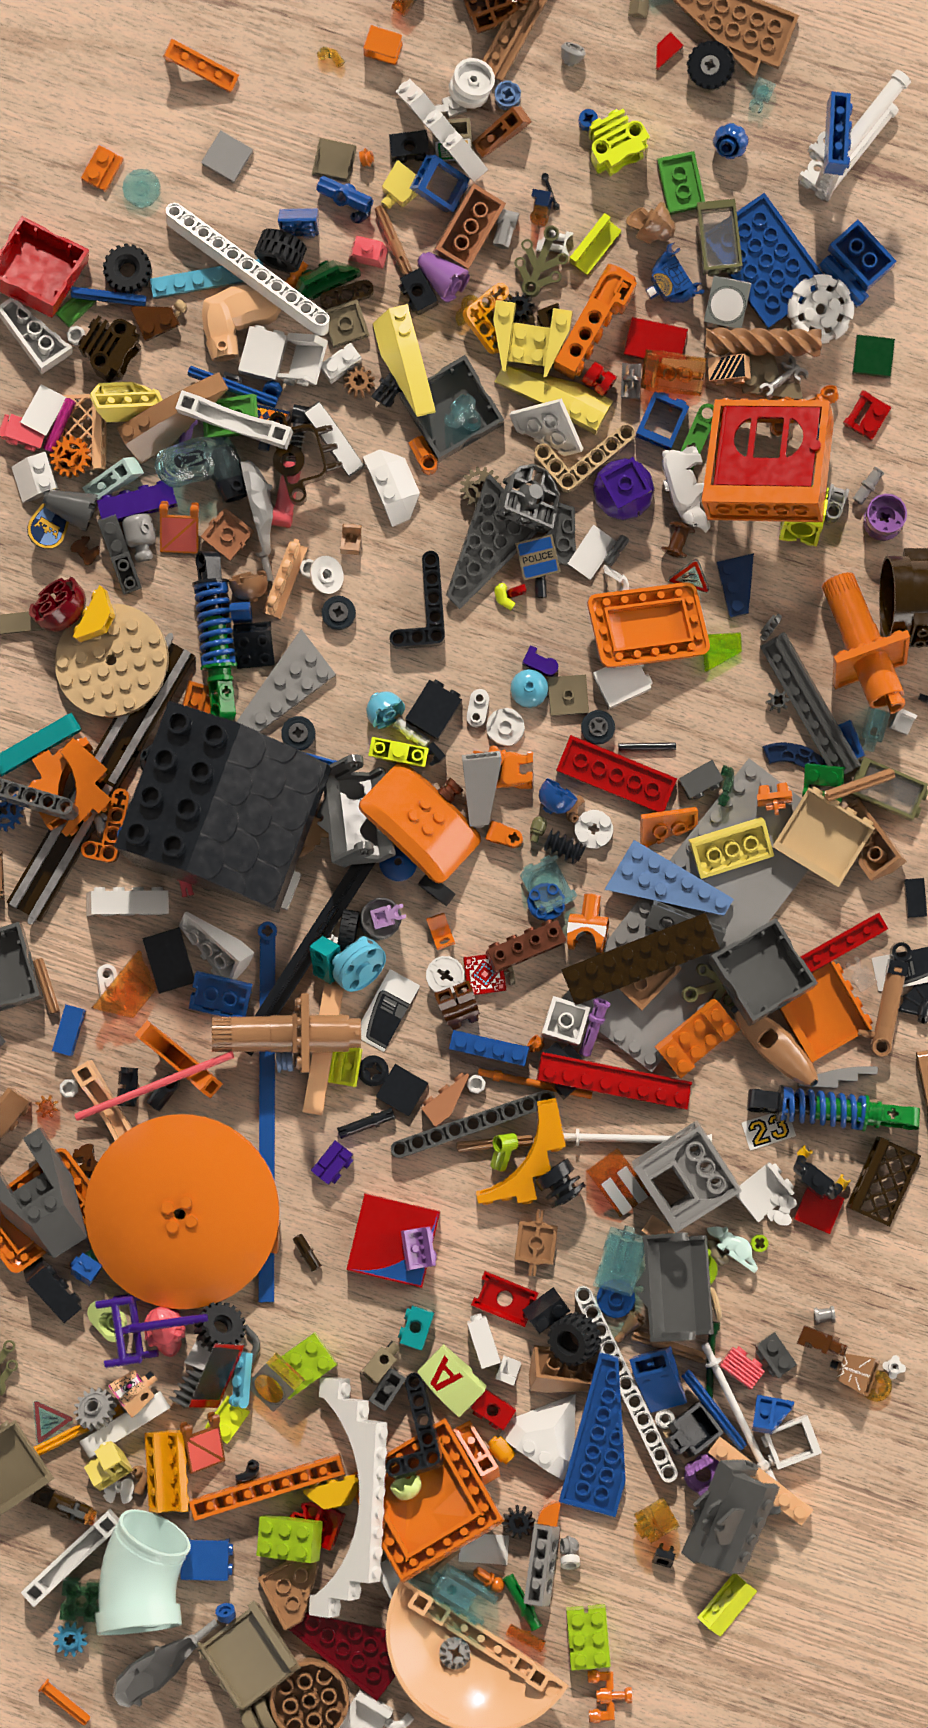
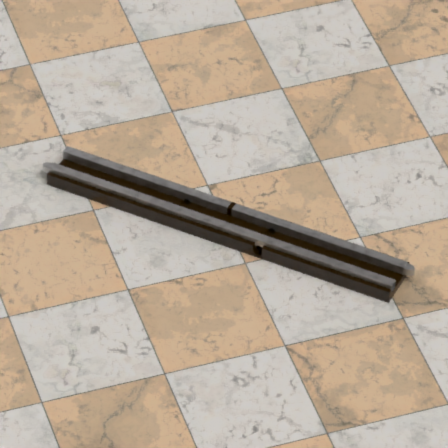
(117, 753)

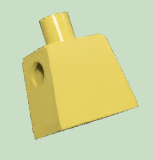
(398, 185)

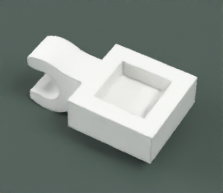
(450, 107)

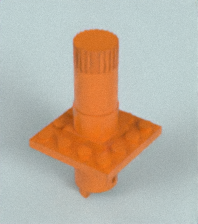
(867, 654)

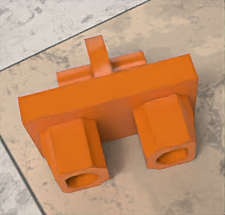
(774, 800)

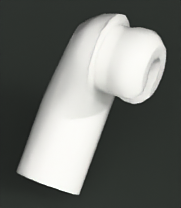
(403, 1723)

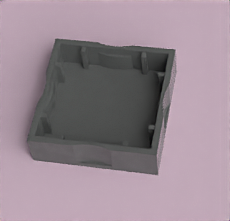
(445, 388)
(17, 972)
(762, 972)

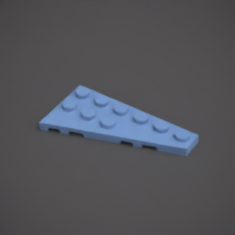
(653, 878)

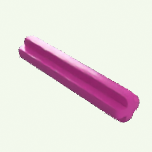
(59, 424)

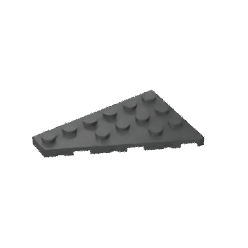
(486, 545)

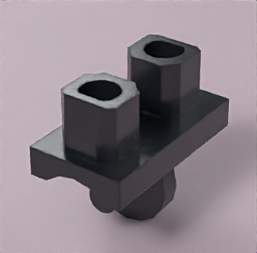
(386, 391)

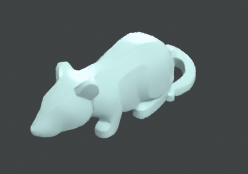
(737, 1246)

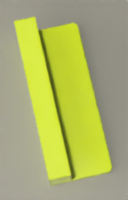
(595, 244)
(727, 1604)

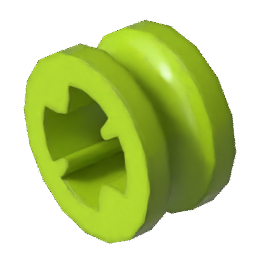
(753, 1243)

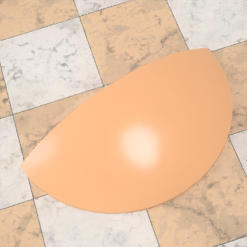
(491, 1691)

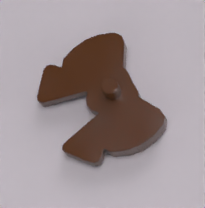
(87, 555)
(88, 1156)

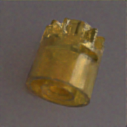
(655, 1521)

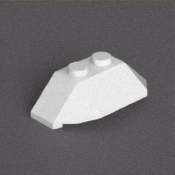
(394, 484)

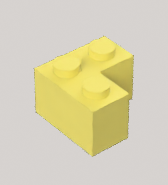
(108, 1467)

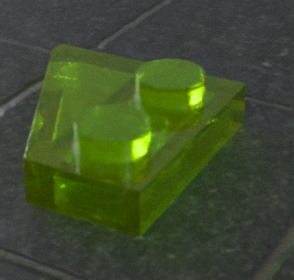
(721, 649)

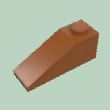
(502, 131)

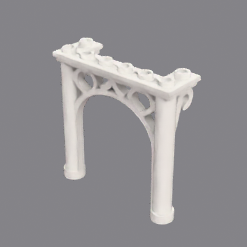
(861, 137)

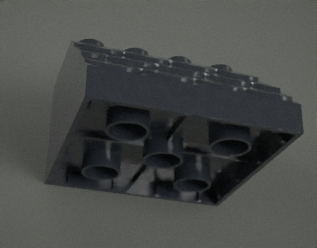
(222, 807)

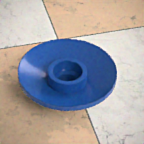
(398, 872)

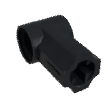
(162, 1095)

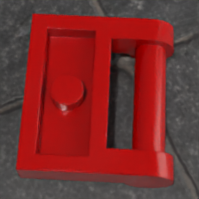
(873, 418)

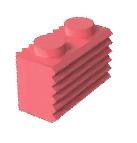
(741, 1367)

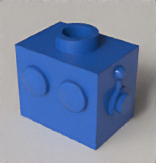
(85, 1269)

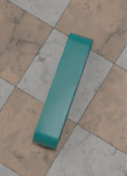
(38, 742)

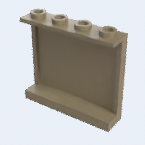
(20, 1467)
(248, 1657)

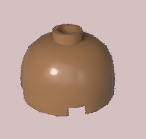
(249, 586)

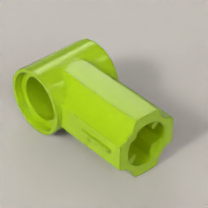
(503, 1146)

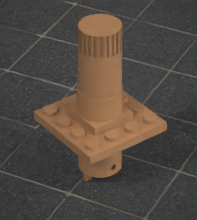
(287, 1033)

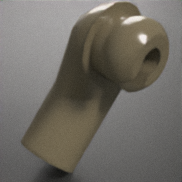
(719, 1259)

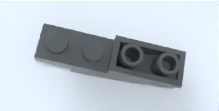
(119, 554)

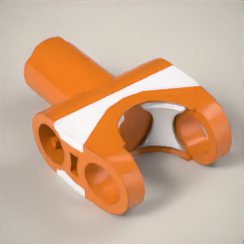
(588, 923)

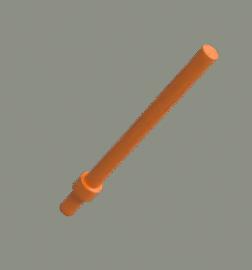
(497, 1075)

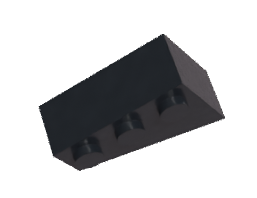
(52, 1289)

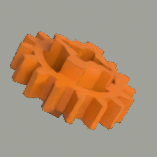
(63, 458)

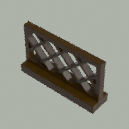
(868, 1174)

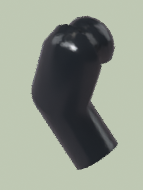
(250, 1472)

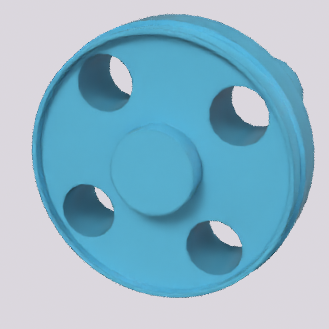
(358, 964)

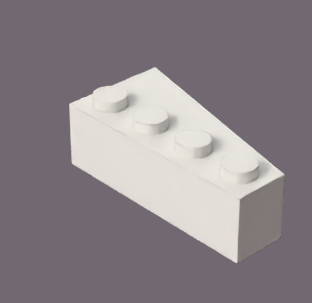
(36, 339)
(127, 902)

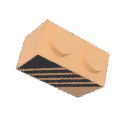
(729, 369)

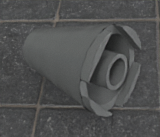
(72, 506)

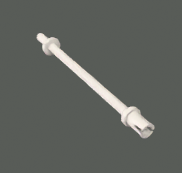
(616, 1138)
(713, 1362)

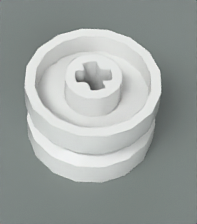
(471, 83)

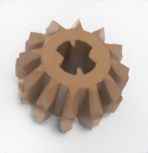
(366, 379)

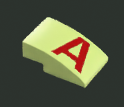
(451, 1380)

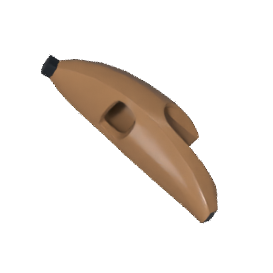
(778, 1049)

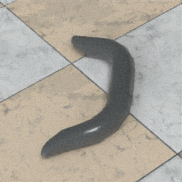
(256, 1343)

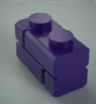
(332, 1163)

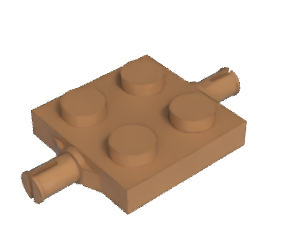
(536, 1242)

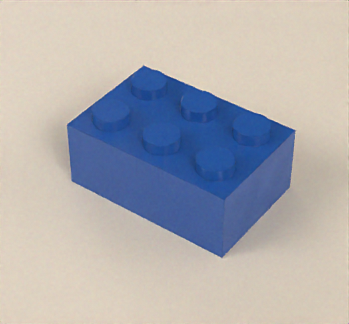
(862, 255)

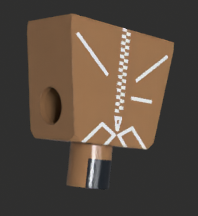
(856, 1372)

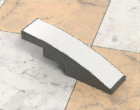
(345, 453)

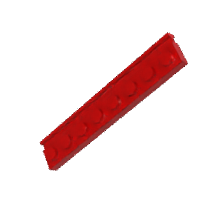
(614, 1081)

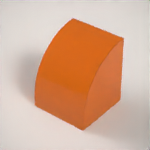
(549, 1514)

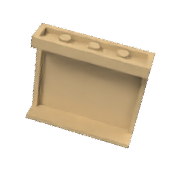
(824, 836)

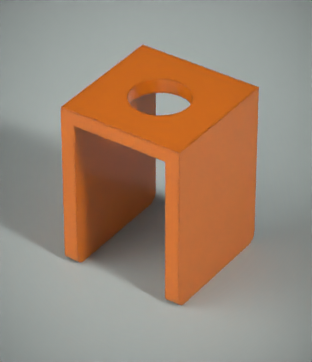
(383, 45)

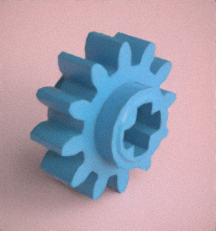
(63, 1642)

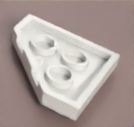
(548, 425)

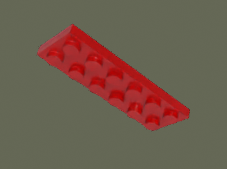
(616, 774)

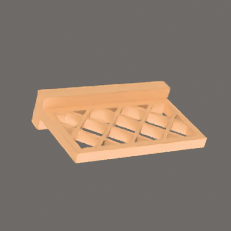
(98, 436)

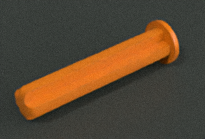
(64, 1702)

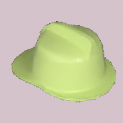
(103, 1321)

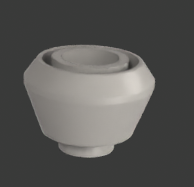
(572, 53)

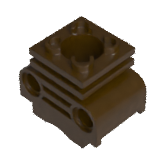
(107, 346)

